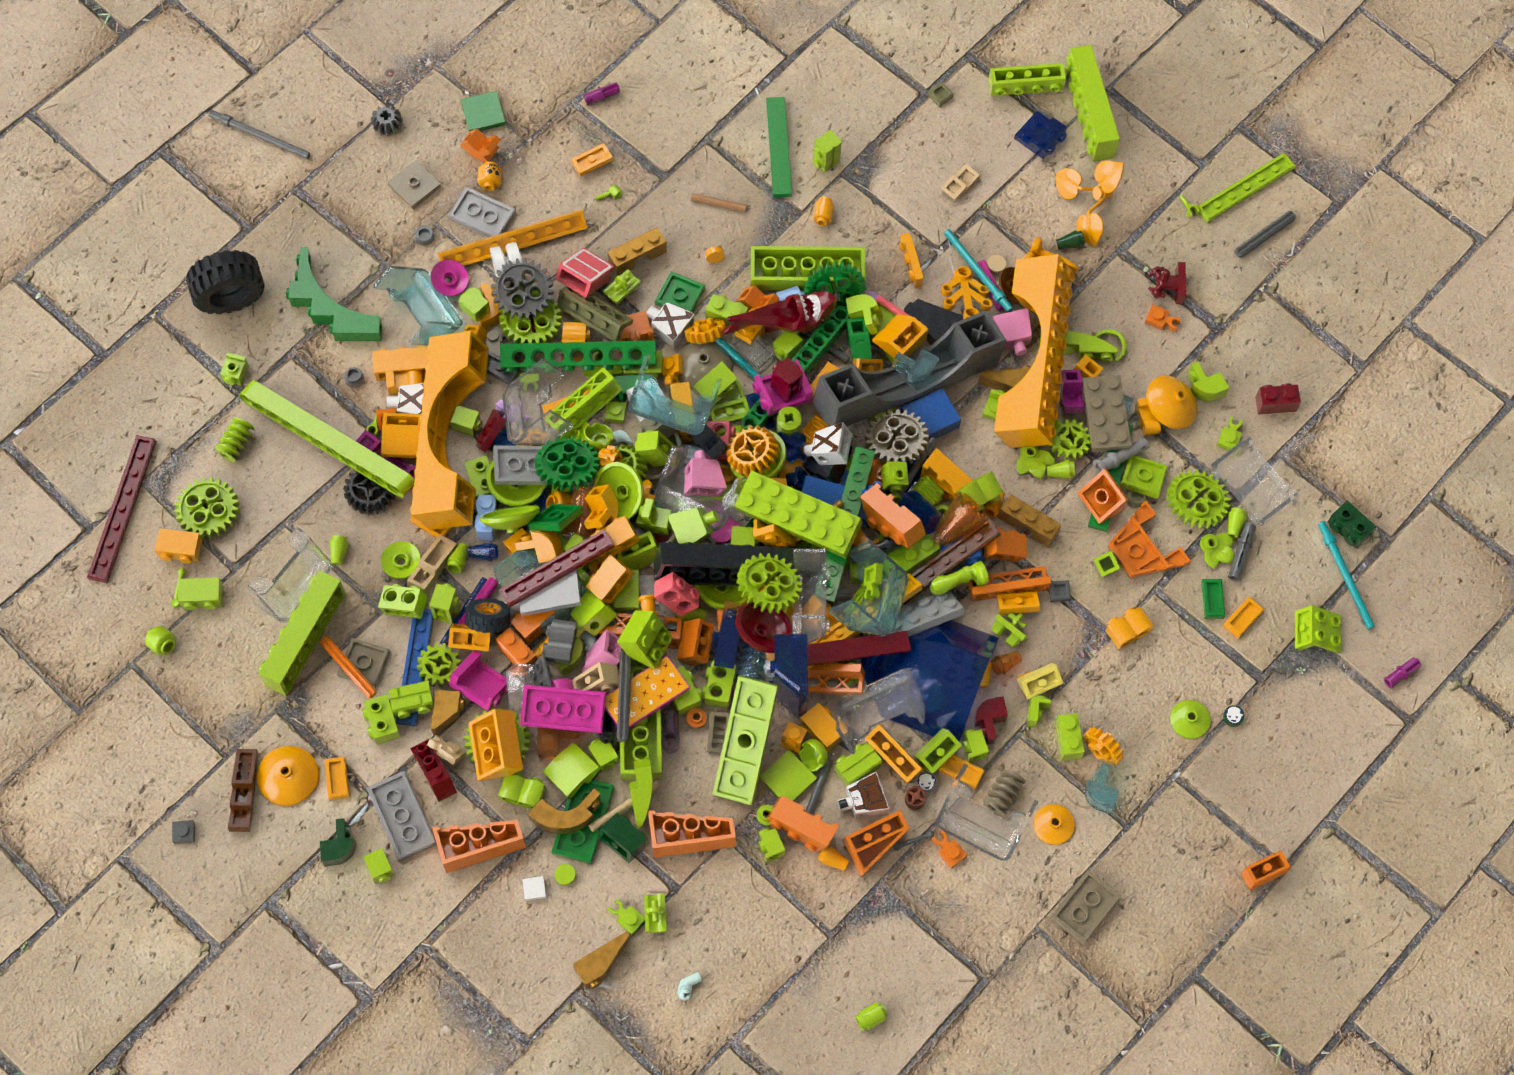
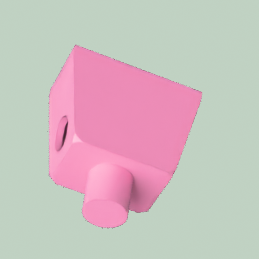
(1016, 330)
(703, 476)
(603, 650)

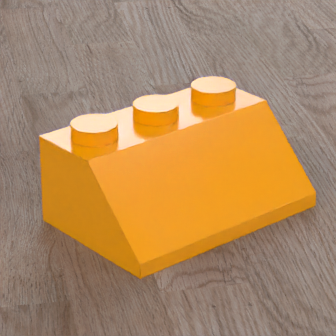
(495, 745)

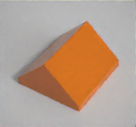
(1103, 497)

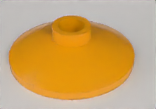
(1047, 831)

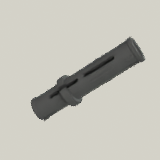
(1242, 551)

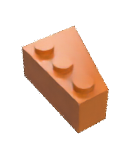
(891, 519)
(874, 840)

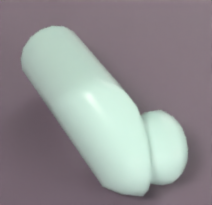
(621, 436)
(589, 640)
(686, 985)

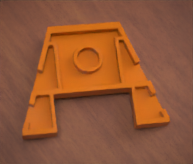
(1137, 551)

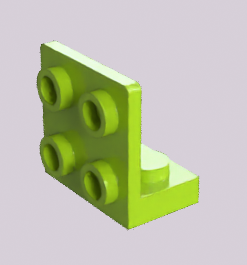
(1317, 628)

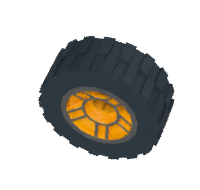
(487, 615)

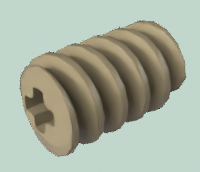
(1002, 790)

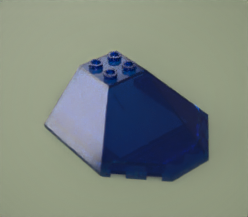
(948, 672)

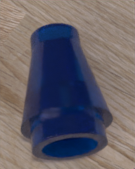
(484, 551)

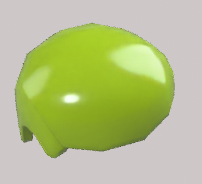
(598, 436)
(813, 755)

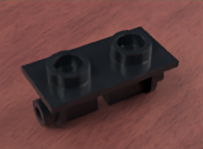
(609, 731)

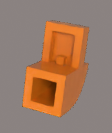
(480, 146)
(754, 298)

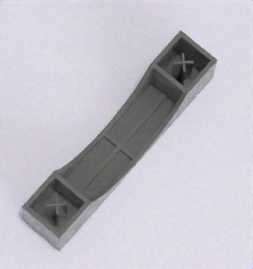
(857, 394)

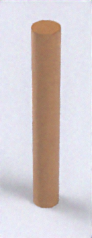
(718, 202)

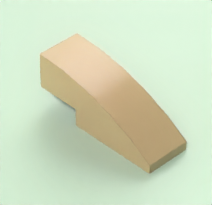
(432, 564)

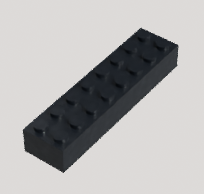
(711, 563)

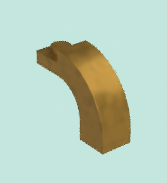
(565, 821)

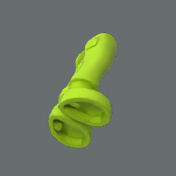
(946, 583)

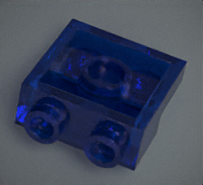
(1041, 134)

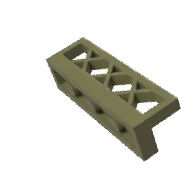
(593, 314)

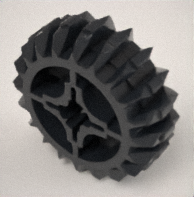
(354, 487)

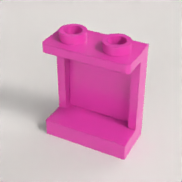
(772, 401)
(479, 682)

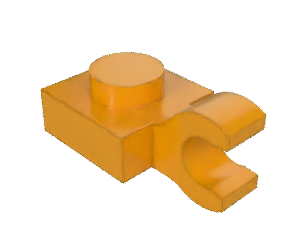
(671, 368)

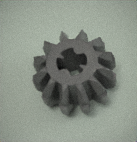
(386, 120)

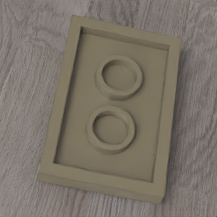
(1085, 906)

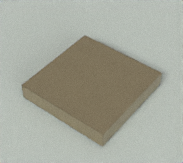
(367, 659)

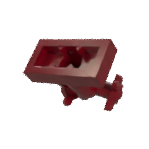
(1170, 282)

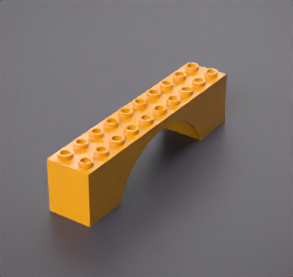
(453, 371)
(1029, 409)

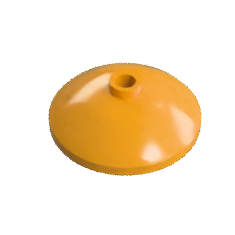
(1171, 402)
(293, 786)

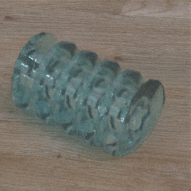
(750, 663)

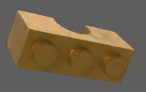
(648, 244)
(1041, 526)

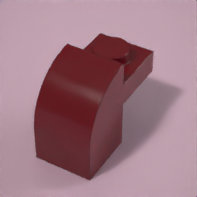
(987, 714)

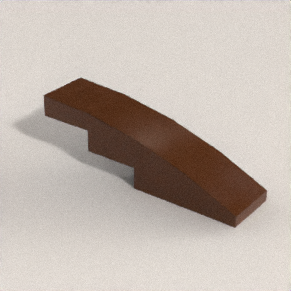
(243, 790)

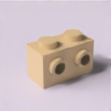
(599, 677)

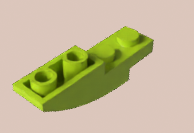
(1091, 346)

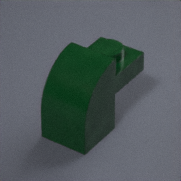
(340, 849)

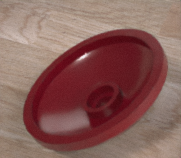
(759, 627)

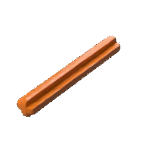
(348, 667)

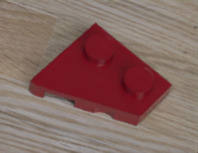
(490, 431)

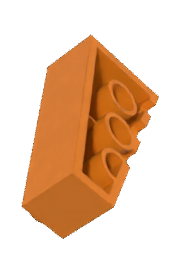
(689, 833)
(477, 843)

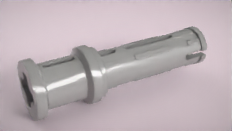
(1113, 459)

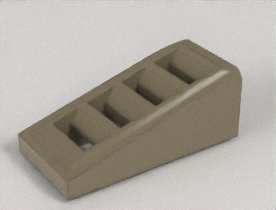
(717, 715)

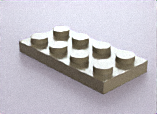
(1106, 413)

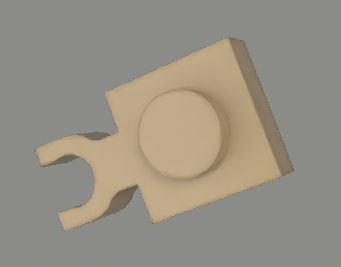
(449, 751)

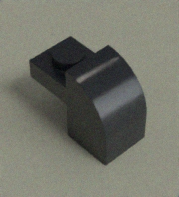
(710, 442)

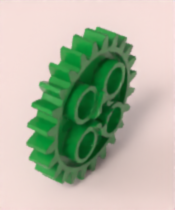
(847, 281)
(567, 463)

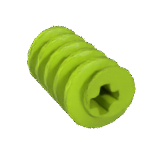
(788, 421)
(233, 438)

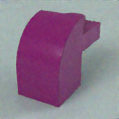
(1071, 391)

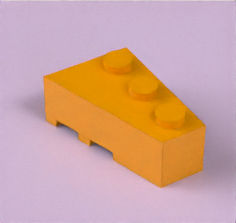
(945, 474)

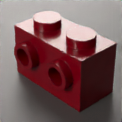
(786, 379)
(1277, 399)

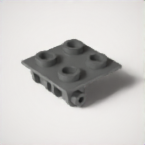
(541, 672)

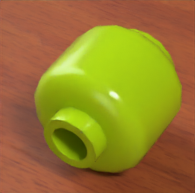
(160, 640)

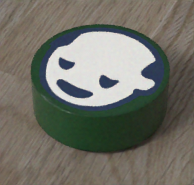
(1233, 716)

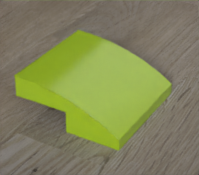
(731, 406)
(571, 770)

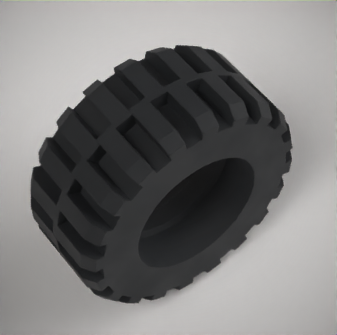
(225, 282)

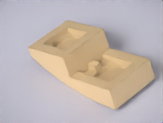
(961, 182)

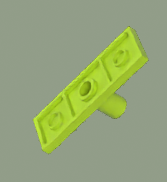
(740, 755)

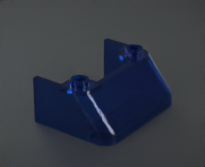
(791, 671)

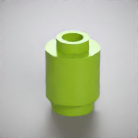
(871, 1016)

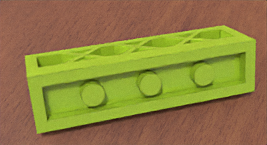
(588, 404)

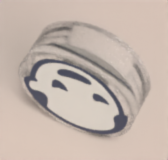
(927, 782)

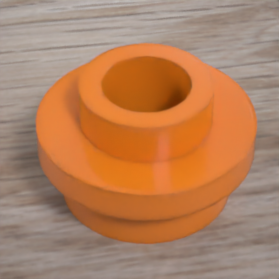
(696, 723)

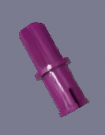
(601, 93)
(1402, 672)

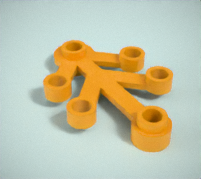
(963, 276)

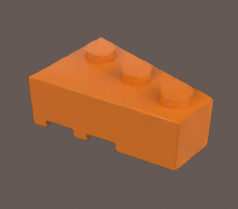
(801, 824)

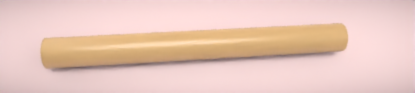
(620, 809)

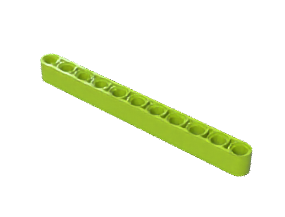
(327, 438)

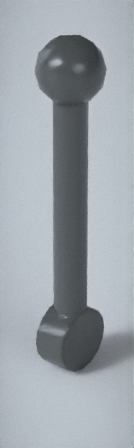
(897, 846)

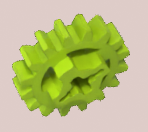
(1076, 434)
(431, 662)

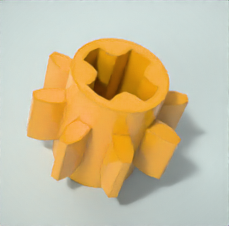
(609, 455)

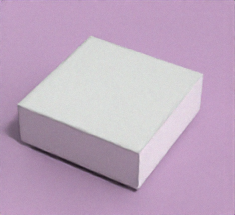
(534, 888)

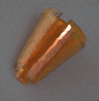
(958, 520)
(577, 526)

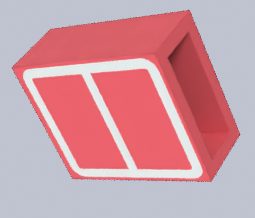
(584, 272)

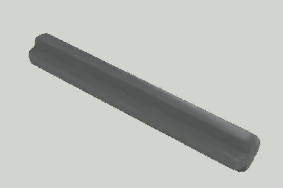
(1265, 234)

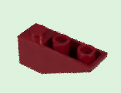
(433, 771)

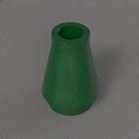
(1072, 240)

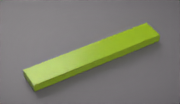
(1245, 187)

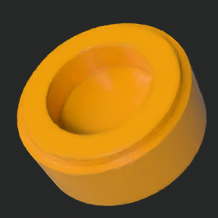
(714, 254)

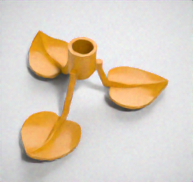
(1068, 185)

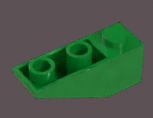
(858, 339)

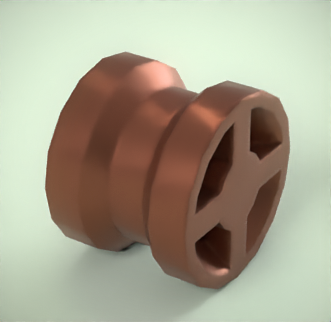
(913, 794)

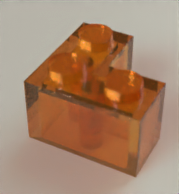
(549, 741)

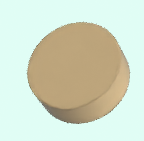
(996, 264)

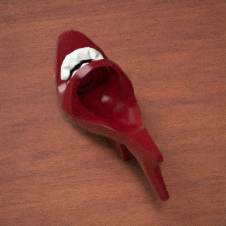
(791, 315)

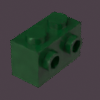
(1351, 524)
(623, 837)

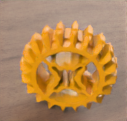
(740, 450)

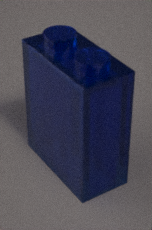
(727, 640)

